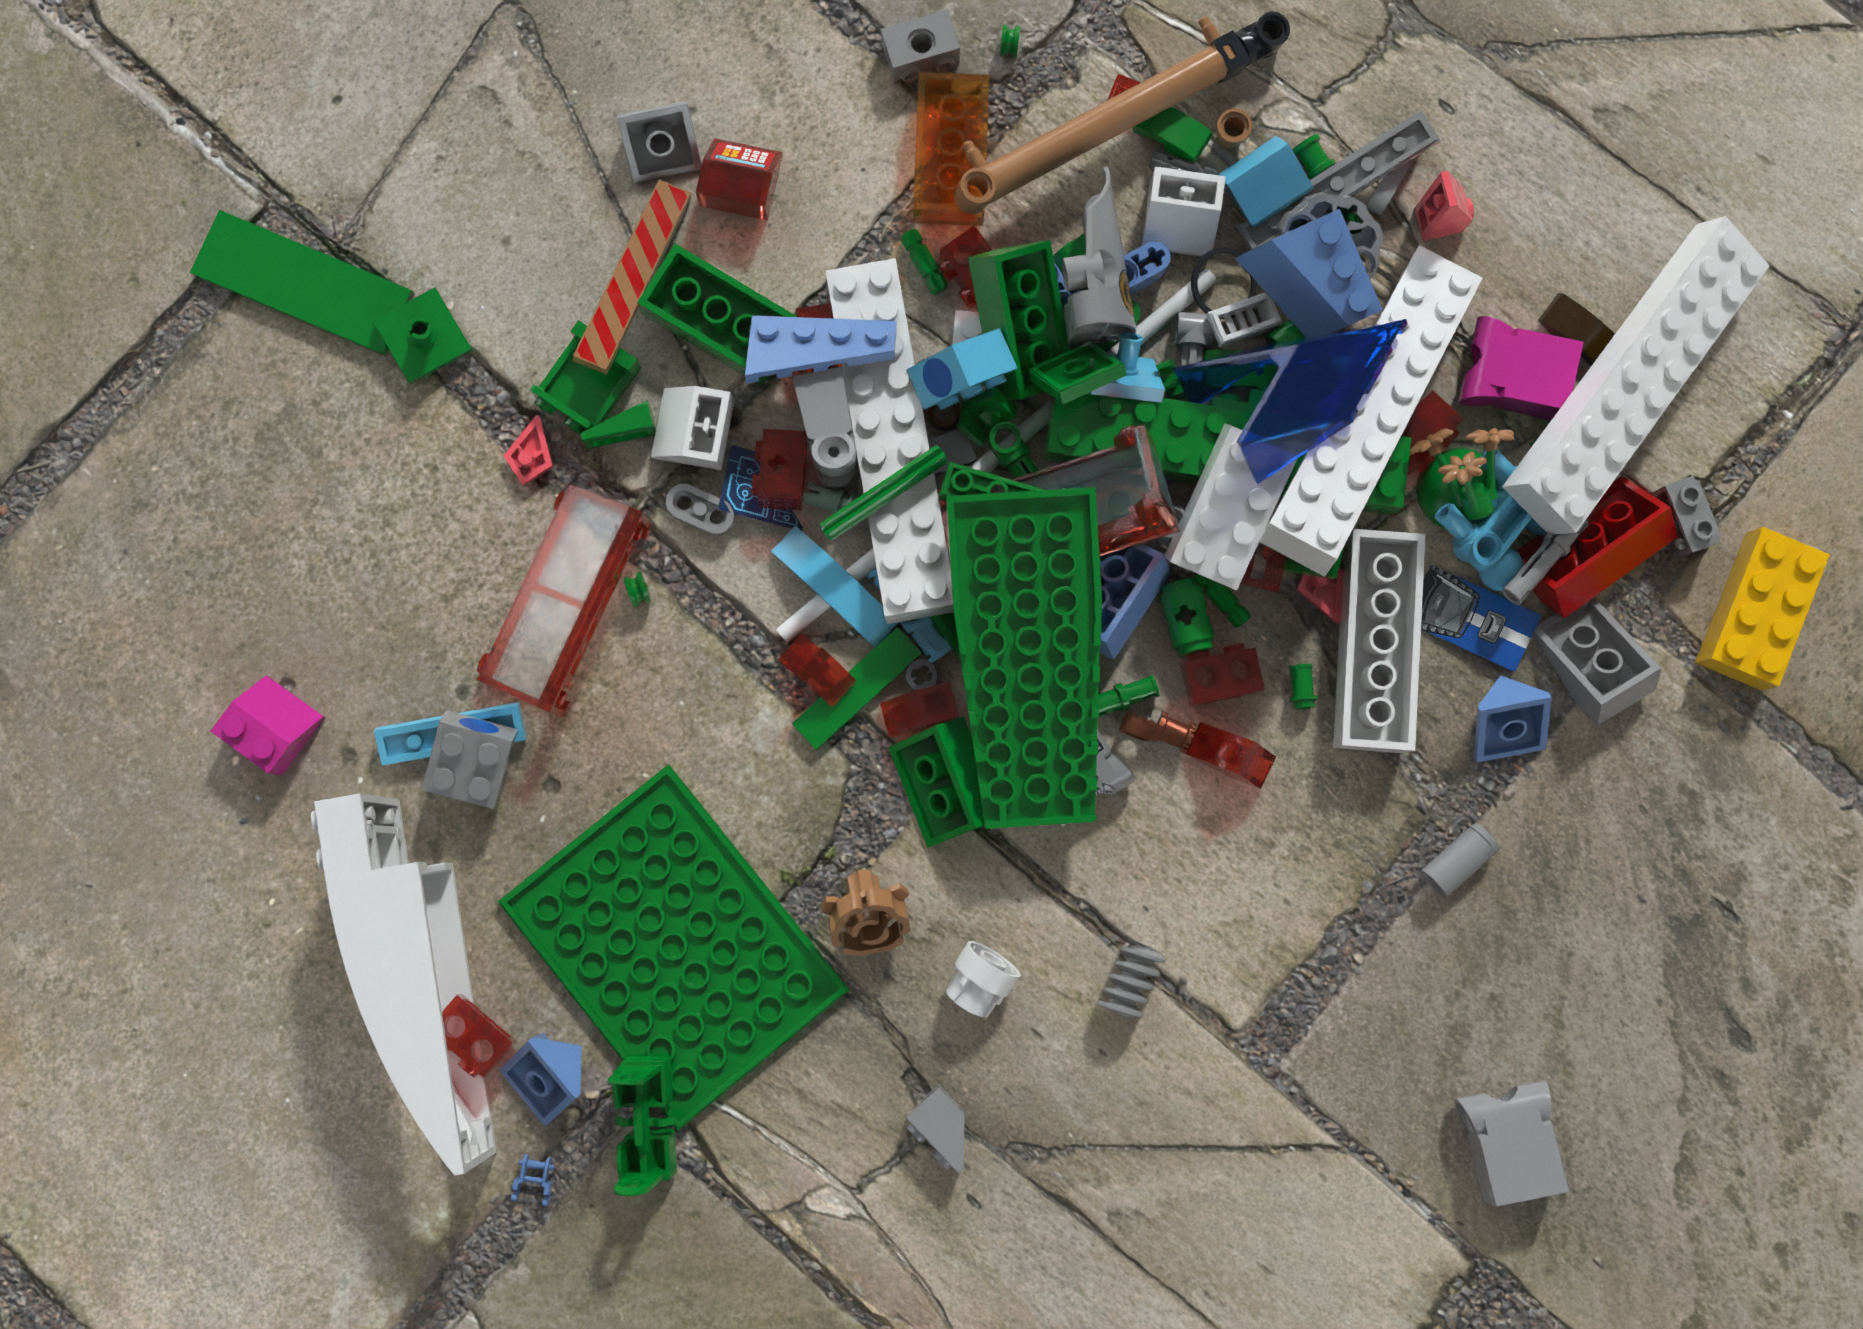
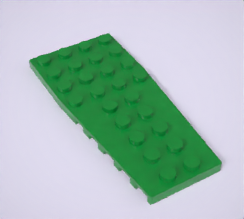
(1029, 649)

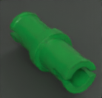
(1126, 695)

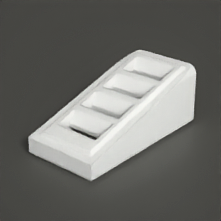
(1266, 310)

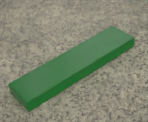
(871, 676)

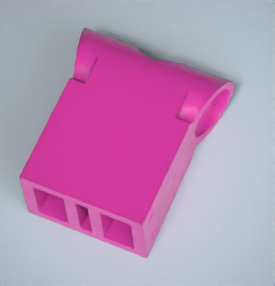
(1520, 369)

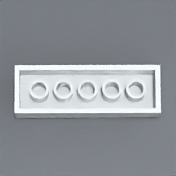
(1379, 641)

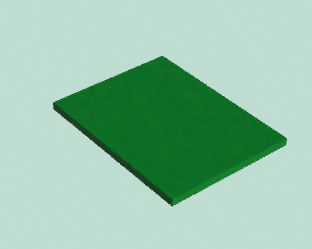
(674, 943)

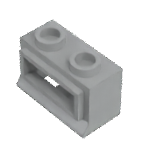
(1691, 515)

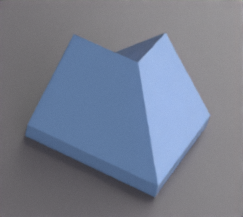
(1511, 720)
(545, 1075)

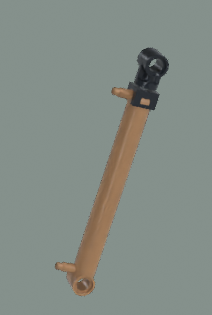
(1217, 63)

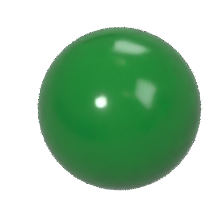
(1434, 493)

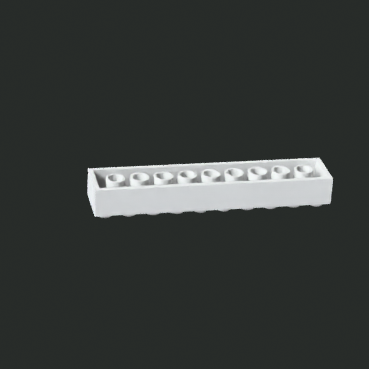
(1636, 377)
(888, 436)
(1343, 470)

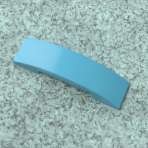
(834, 585)

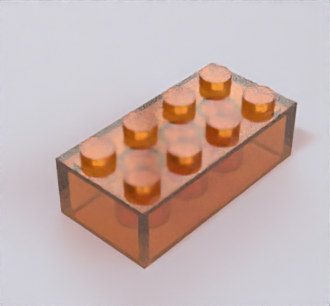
(949, 113)

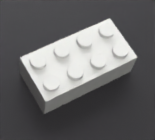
(1225, 514)

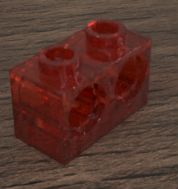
(968, 242)
(1224, 683)
(477, 1027)

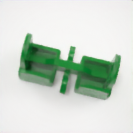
(645, 1153)

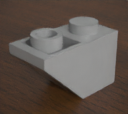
(942, 1124)

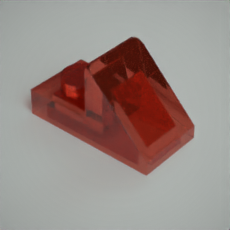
(817, 670)

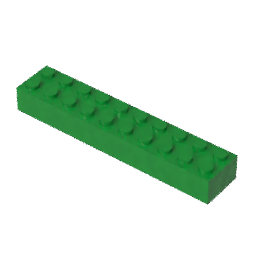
(1183, 439)

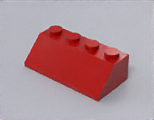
(1621, 535)

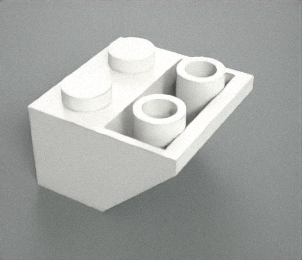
(1183, 210)
(693, 426)

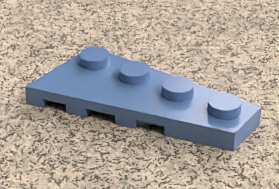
(803, 343)

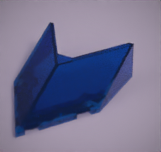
(1309, 396)

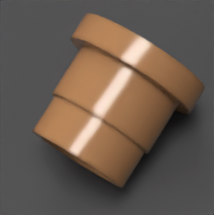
(1233, 118)

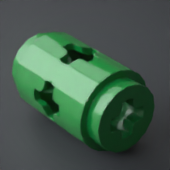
(1184, 596)

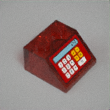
(738, 178)

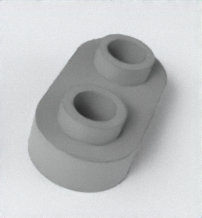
(700, 511)

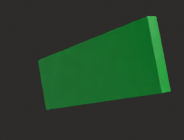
(297, 280)

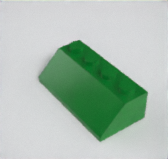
(1021, 295)

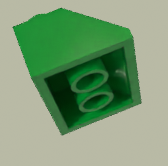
(941, 780)

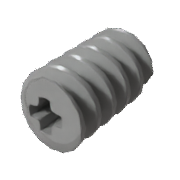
(1132, 979)

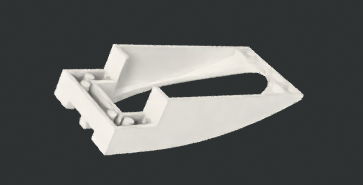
(405, 965)

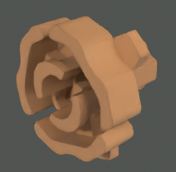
(867, 911)

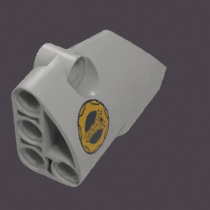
(1106, 306)

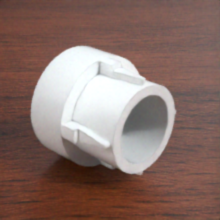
(981, 979)

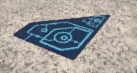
(738, 491)

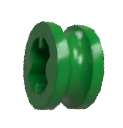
(1009, 41)
(637, 589)

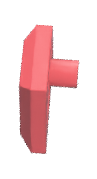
(530, 453)
(1324, 593)

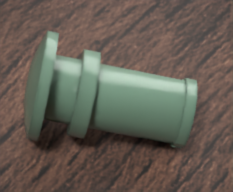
(828, 498)

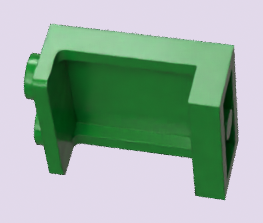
(581, 392)

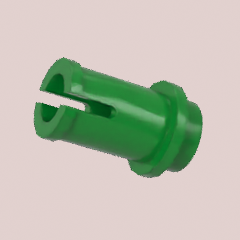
(1302, 687)

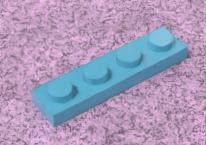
(416, 738)

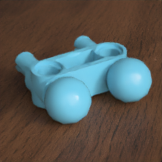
(1494, 559)

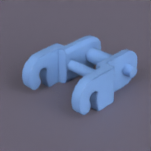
(526, 1163)

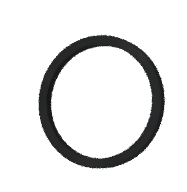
(1194, 278)

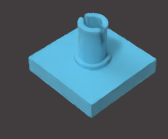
(1142, 376)

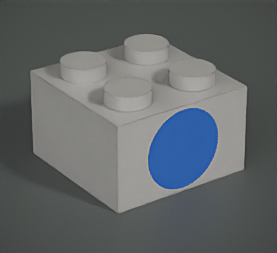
(469, 759)

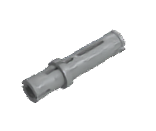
(1539, 564)

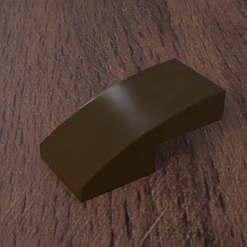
(1572, 321)

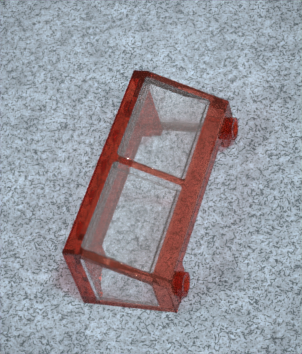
(563, 598)

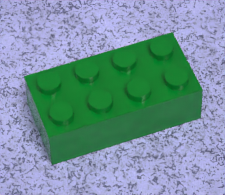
(706, 307)

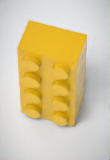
(1762, 608)

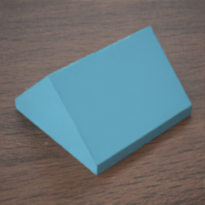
(1266, 181)

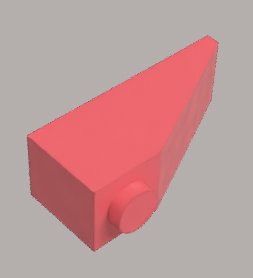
(1444, 208)

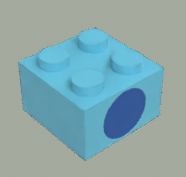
(962, 370)

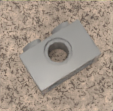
(930, 30)

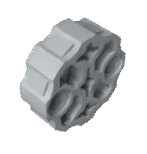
(1366, 241)

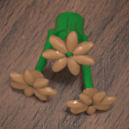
(1474, 496)

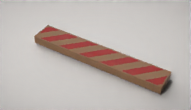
(631, 277)

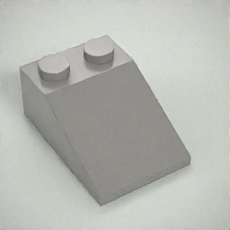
(1597, 660)

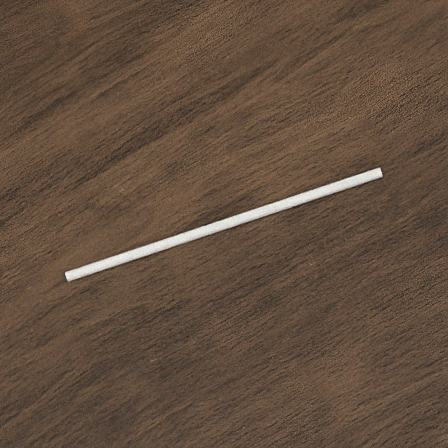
(989, 462)

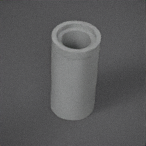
(1460, 860)

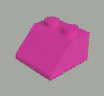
(268, 725)

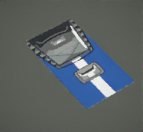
(1476, 618)

